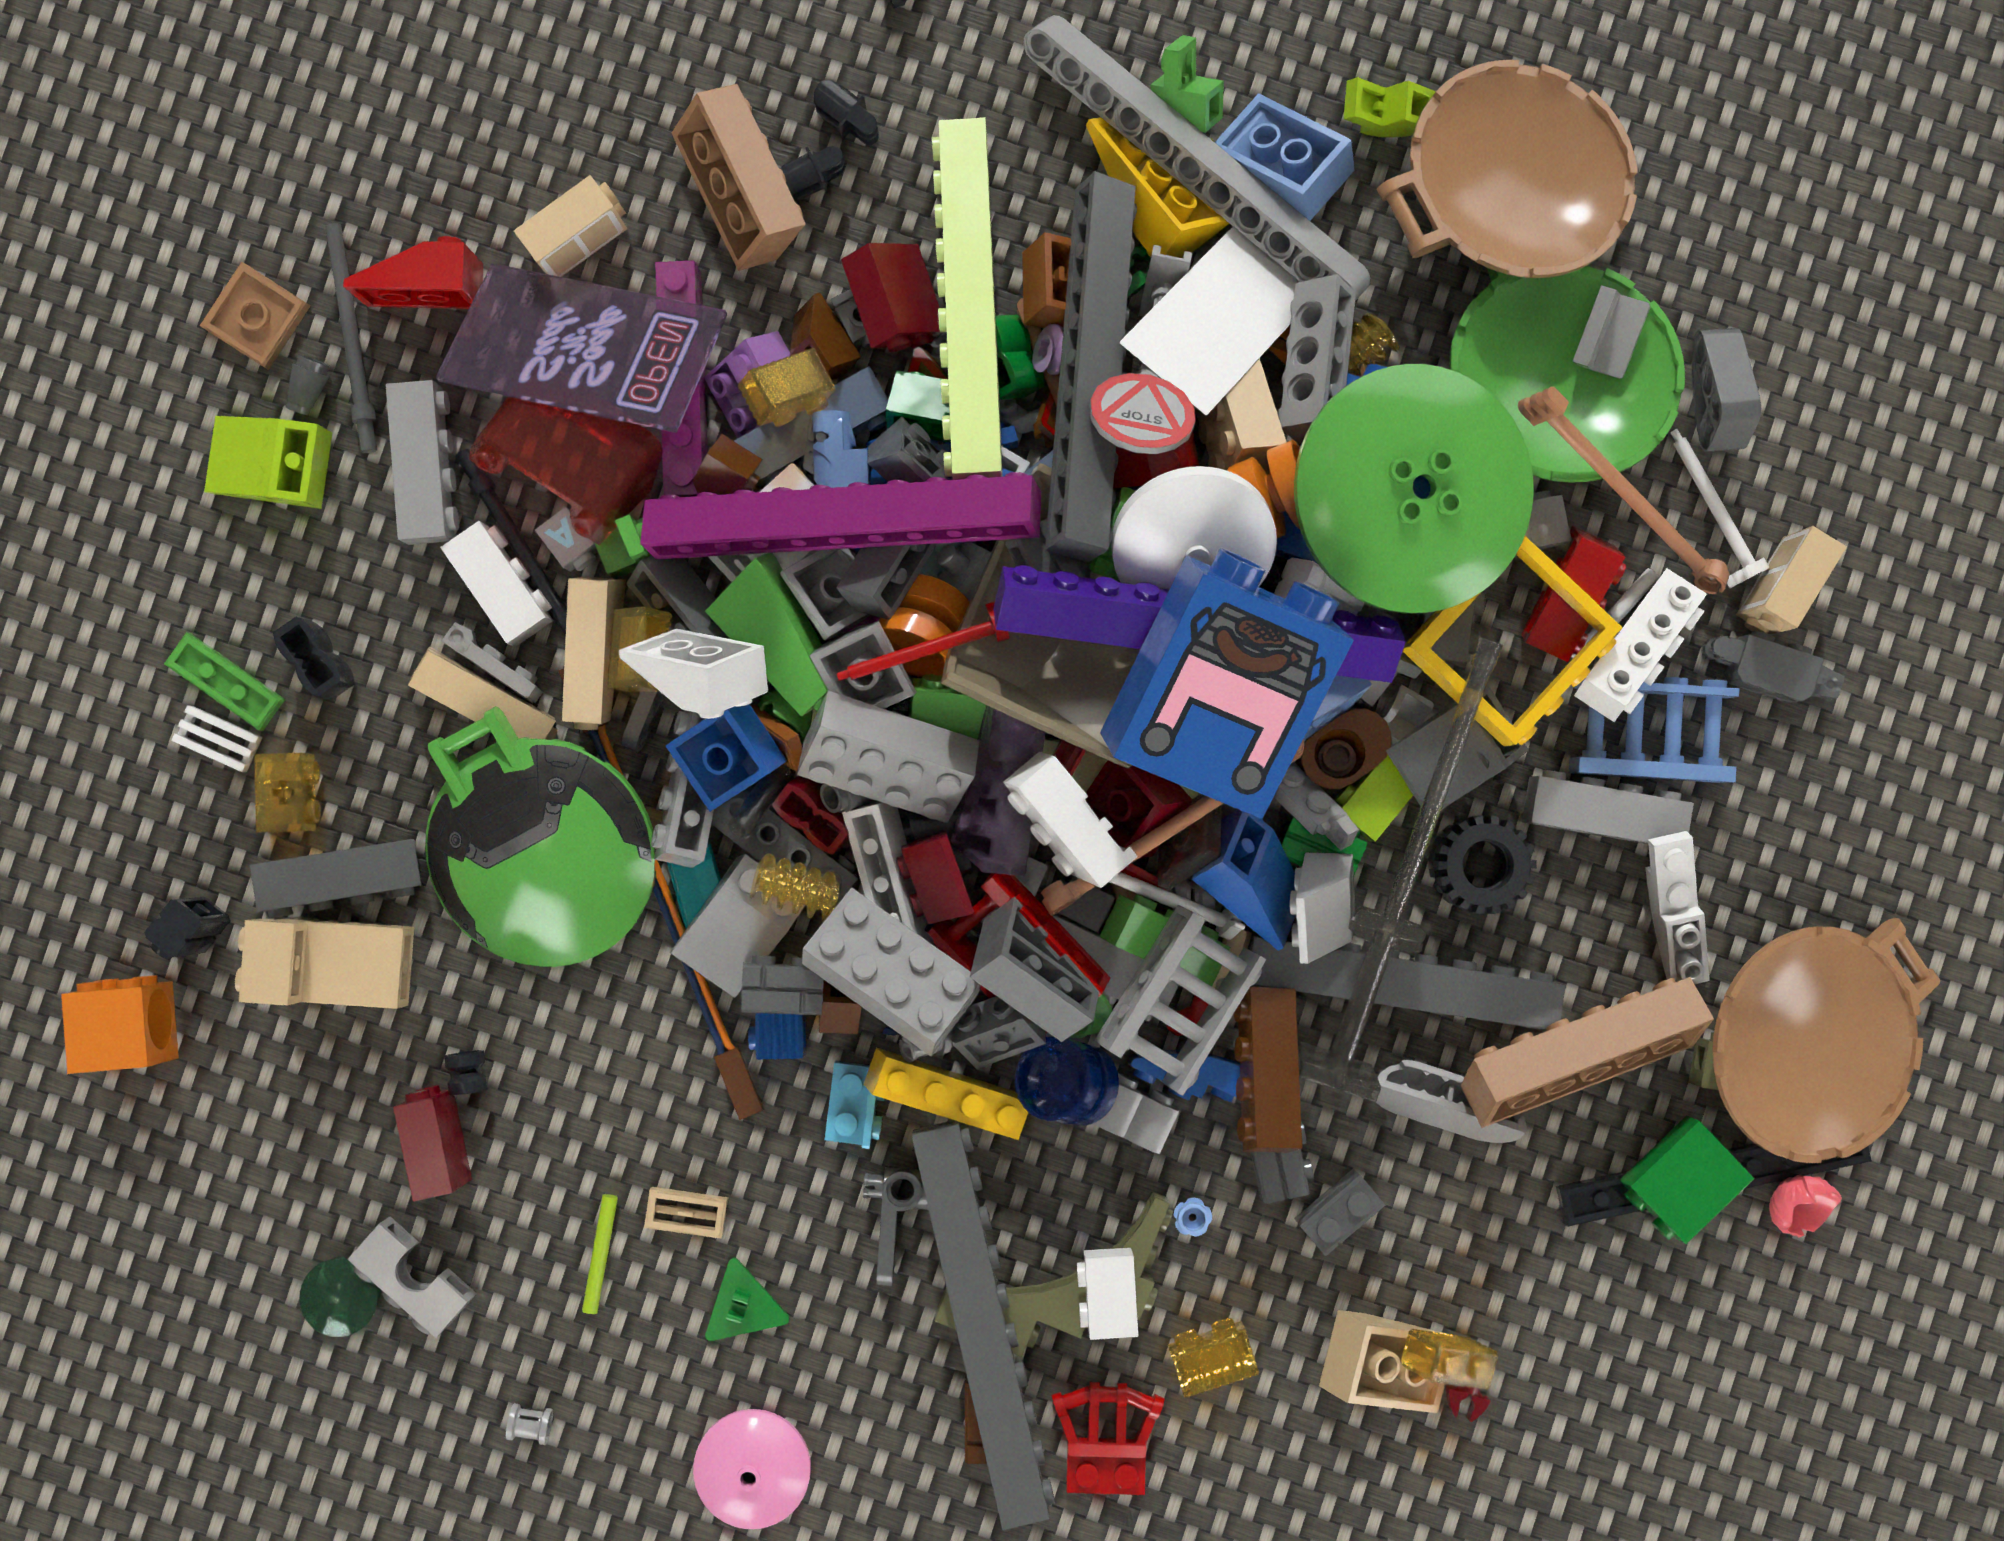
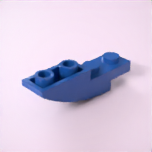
(1215, 1071)

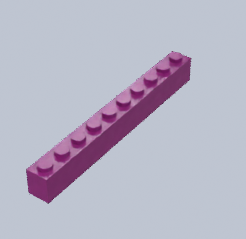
(843, 517)

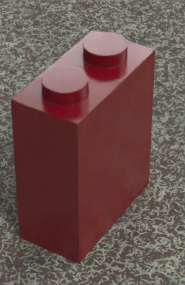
(893, 295)
(432, 1143)

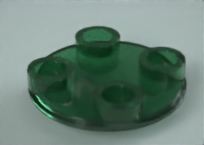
(337, 1299)

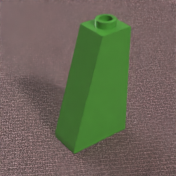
(766, 613)

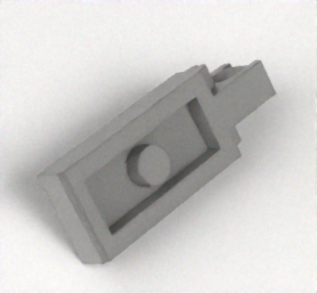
(490, 660)
(1315, 808)

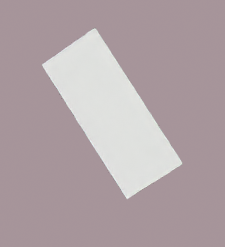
(1216, 320)

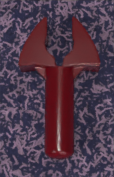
(1478, 1405)

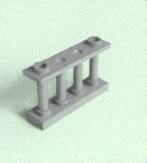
(1143, 994)

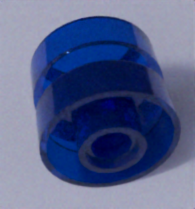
(1067, 1082)

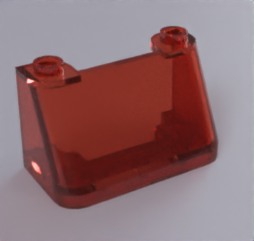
(581, 457)

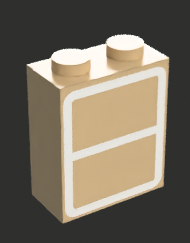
(573, 227)
(1792, 581)

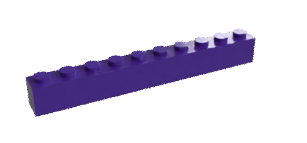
(1124, 613)

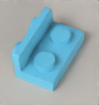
(852, 1107)

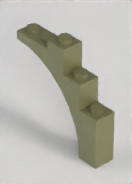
(1058, 1300)

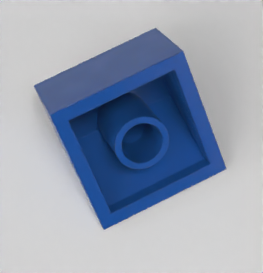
(726, 754)

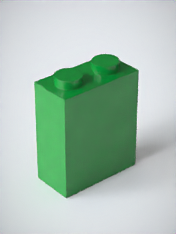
(1685, 1180)

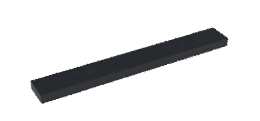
(1605, 1197)

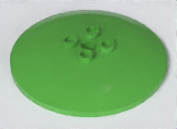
(1360, 498)

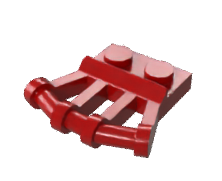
(1107, 1463)

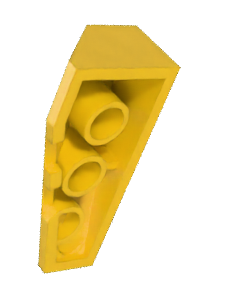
(1166, 209)

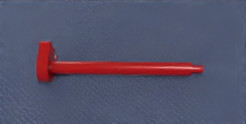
(926, 648)

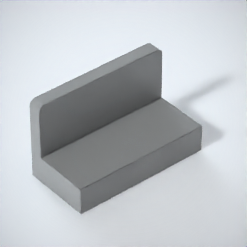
(1611, 333)

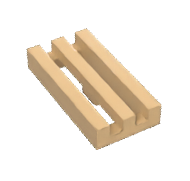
(688, 1197)

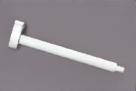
(1749, 565)
(1226, 922)

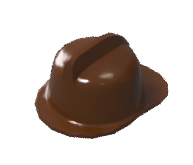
(1346, 748)

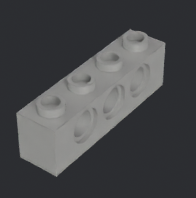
(1316, 350)

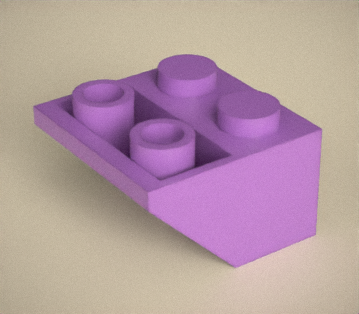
(731, 370)

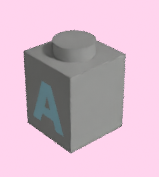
(565, 543)

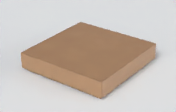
(255, 315)

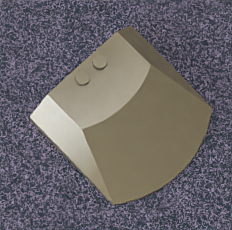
(1036, 678)

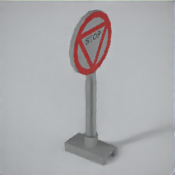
(1142, 409)

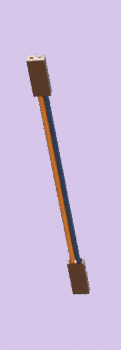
(730, 1063)

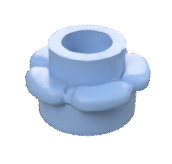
(1199, 1225)

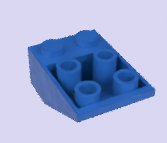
(1252, 877)

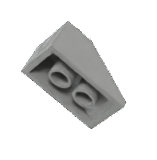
(733, 928)

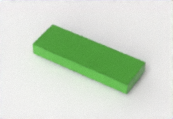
(224, 681)

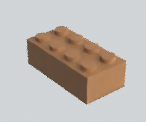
(738, 176)

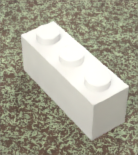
(498, 582)

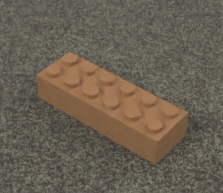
(1585, 1050)

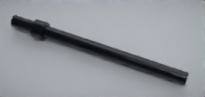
(483, 488)

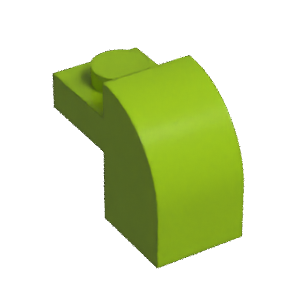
(1385, 110)

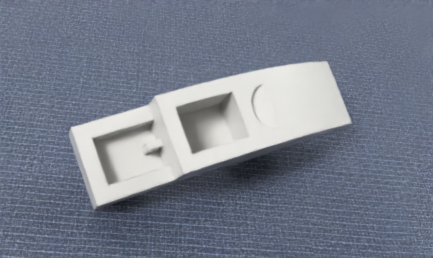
(1675, 907)

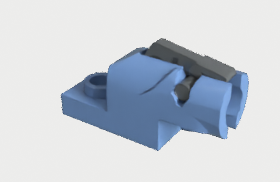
(830, 451)

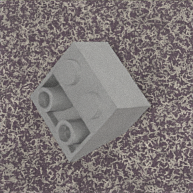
(1322, 904)

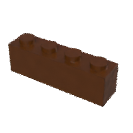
(1268, 1071)

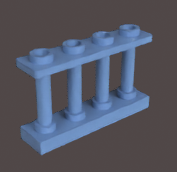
(1671, 764)

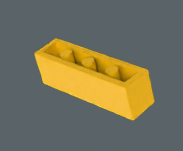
(945, 1093)

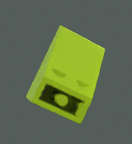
(269, 460)

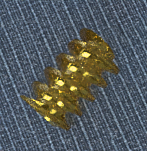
(1369, 339)
(795, 886)

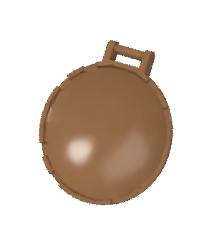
(1517, 171)
(1821, 1040)

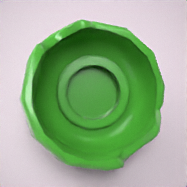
(779, 708)

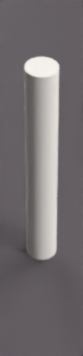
(1629, 598)

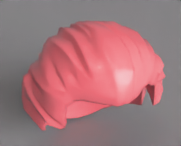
(1802, 1204)

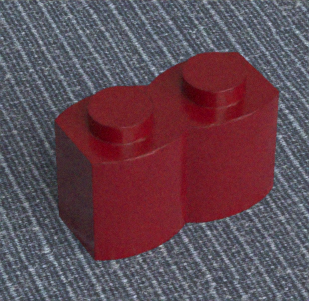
(803, 808)

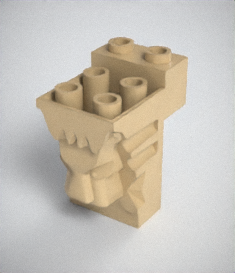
(324, 963)

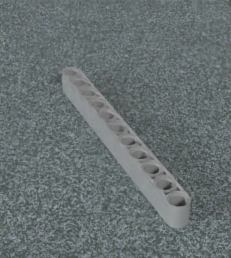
(1177, 144)

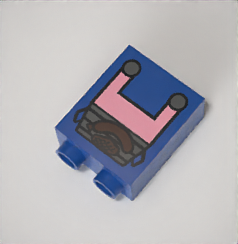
(1227, 682)

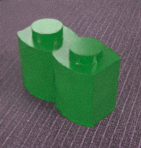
(1014, 359)

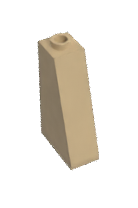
(588, 649)
(474, 695)

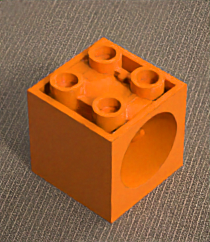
(119, 1024)

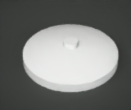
(1194, 516)

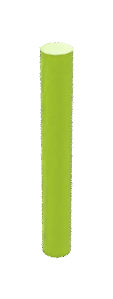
(599, 1254)

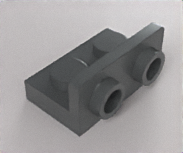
(994, 1032)

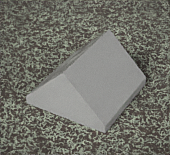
(814, 586)

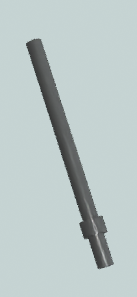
(362, 411)

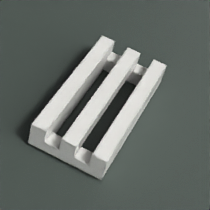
(187, 726)

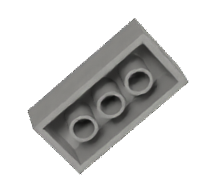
(888, 757)
(890, 971)

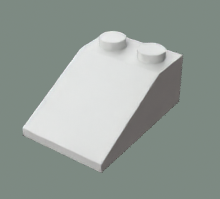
(700, 670)

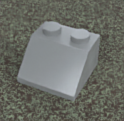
(858, 645)

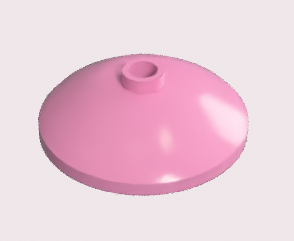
(755, 1444)

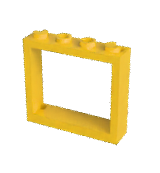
(1420, 652)

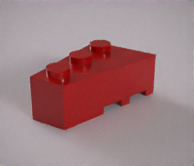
(1593, 567)

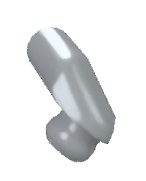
(1015, 415)

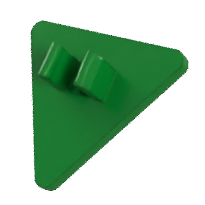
(743, 1305)

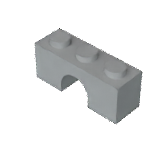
(384, 1262)

